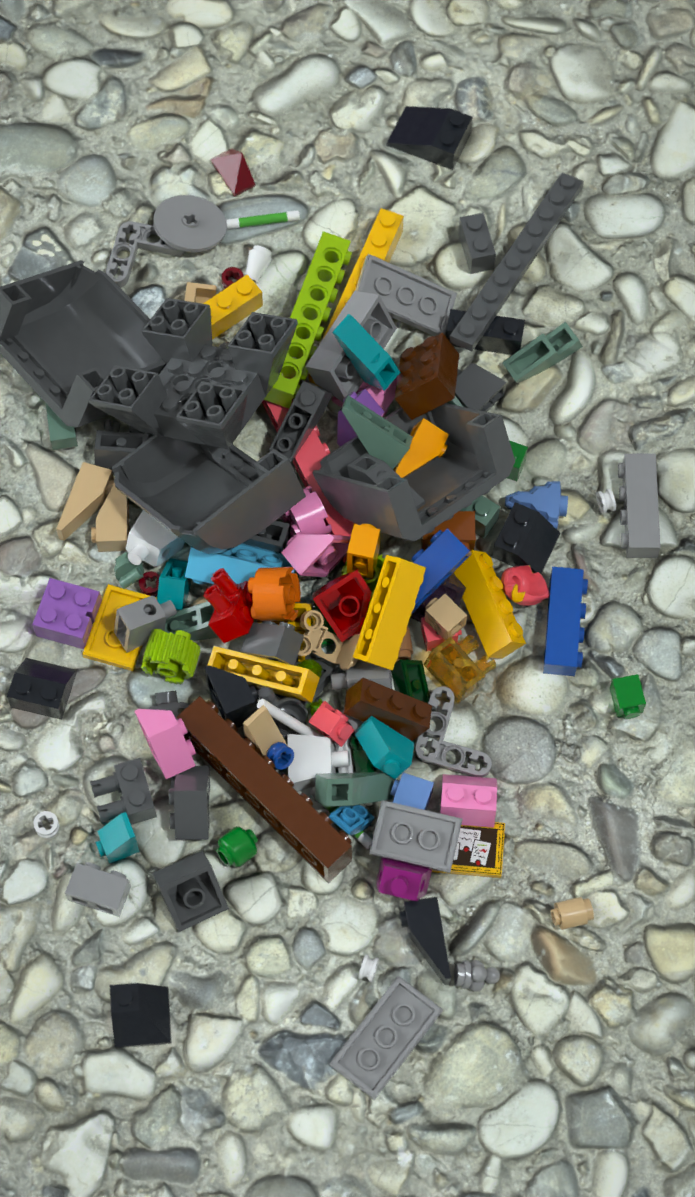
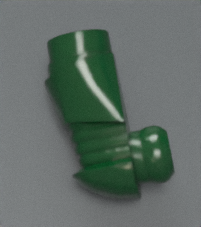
(361, 760)

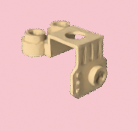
(315, 636)

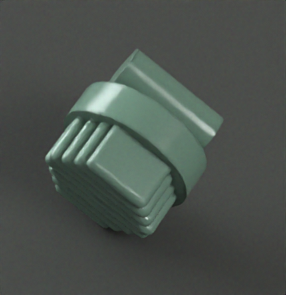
(127, 572)

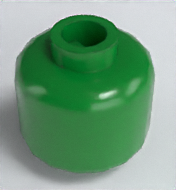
(237, 847)

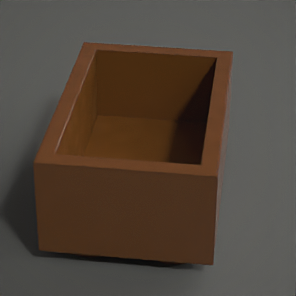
(427, 376)

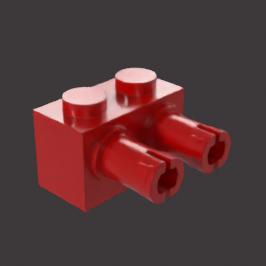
(232, 606)

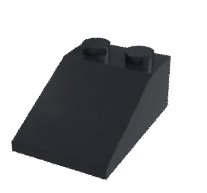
(432, 134)

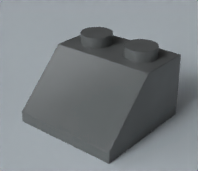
(190, 891)

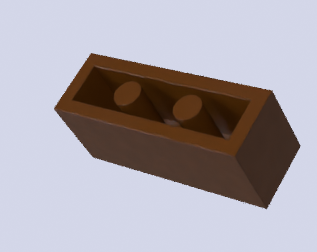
(394, 709)

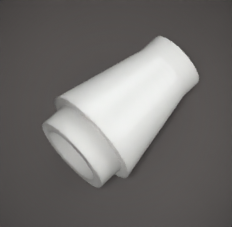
(257, 262)

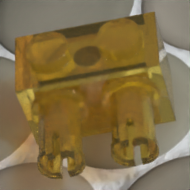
(455, 669)

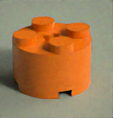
(274, 594)

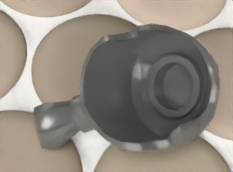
(289, 705)

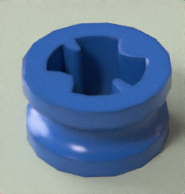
(285, 759)

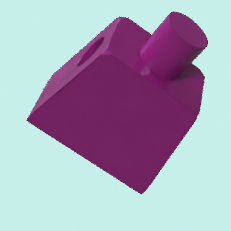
(402, 879)

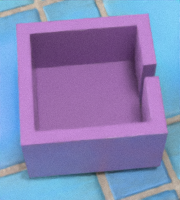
(64, 613)

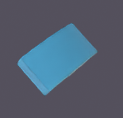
(352, 818)

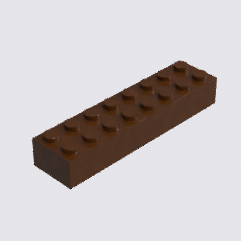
(266, 789)

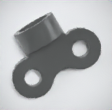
(168, 701)

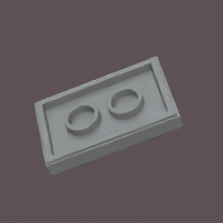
(415, 836)

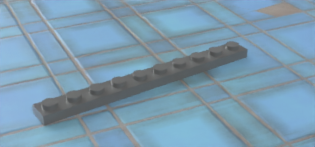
(516, 262)

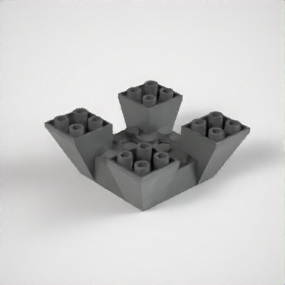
(203, 389)

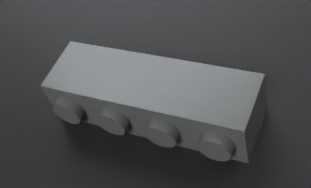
(640, 505)

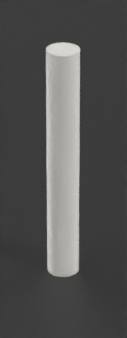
(287, 719)

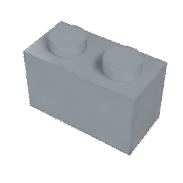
(98, 888)

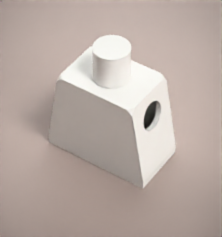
(151, 541)
(312, 757)

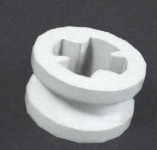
(606, 501)
(42, 832)
(368, 968)

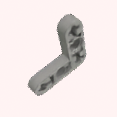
(137, 241)
(442, 747)

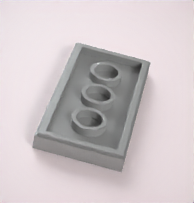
(407, 295)
(386, 1037)

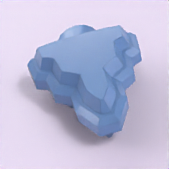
(543, 499)

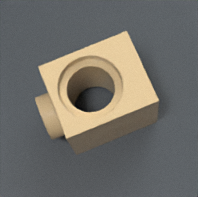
(445, 616)

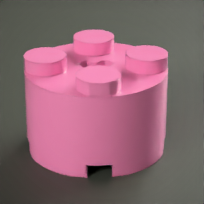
(307, 516)

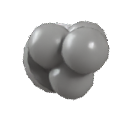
(472, 975)

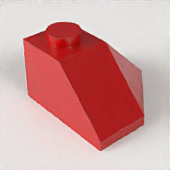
(344, 603)

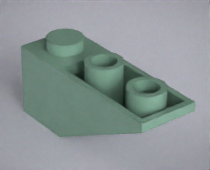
(352, 788)

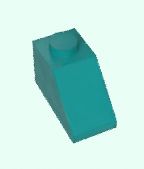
(174, 584)
(385, 747)
(117, 839)

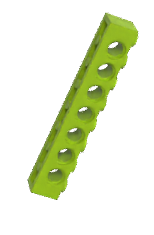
(311, 304)

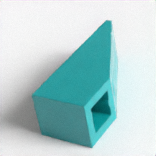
(366, 354)

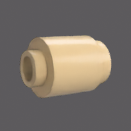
(572, 913)

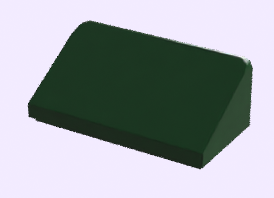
(411, 679)

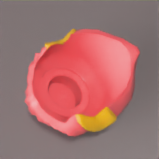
(524, 586)

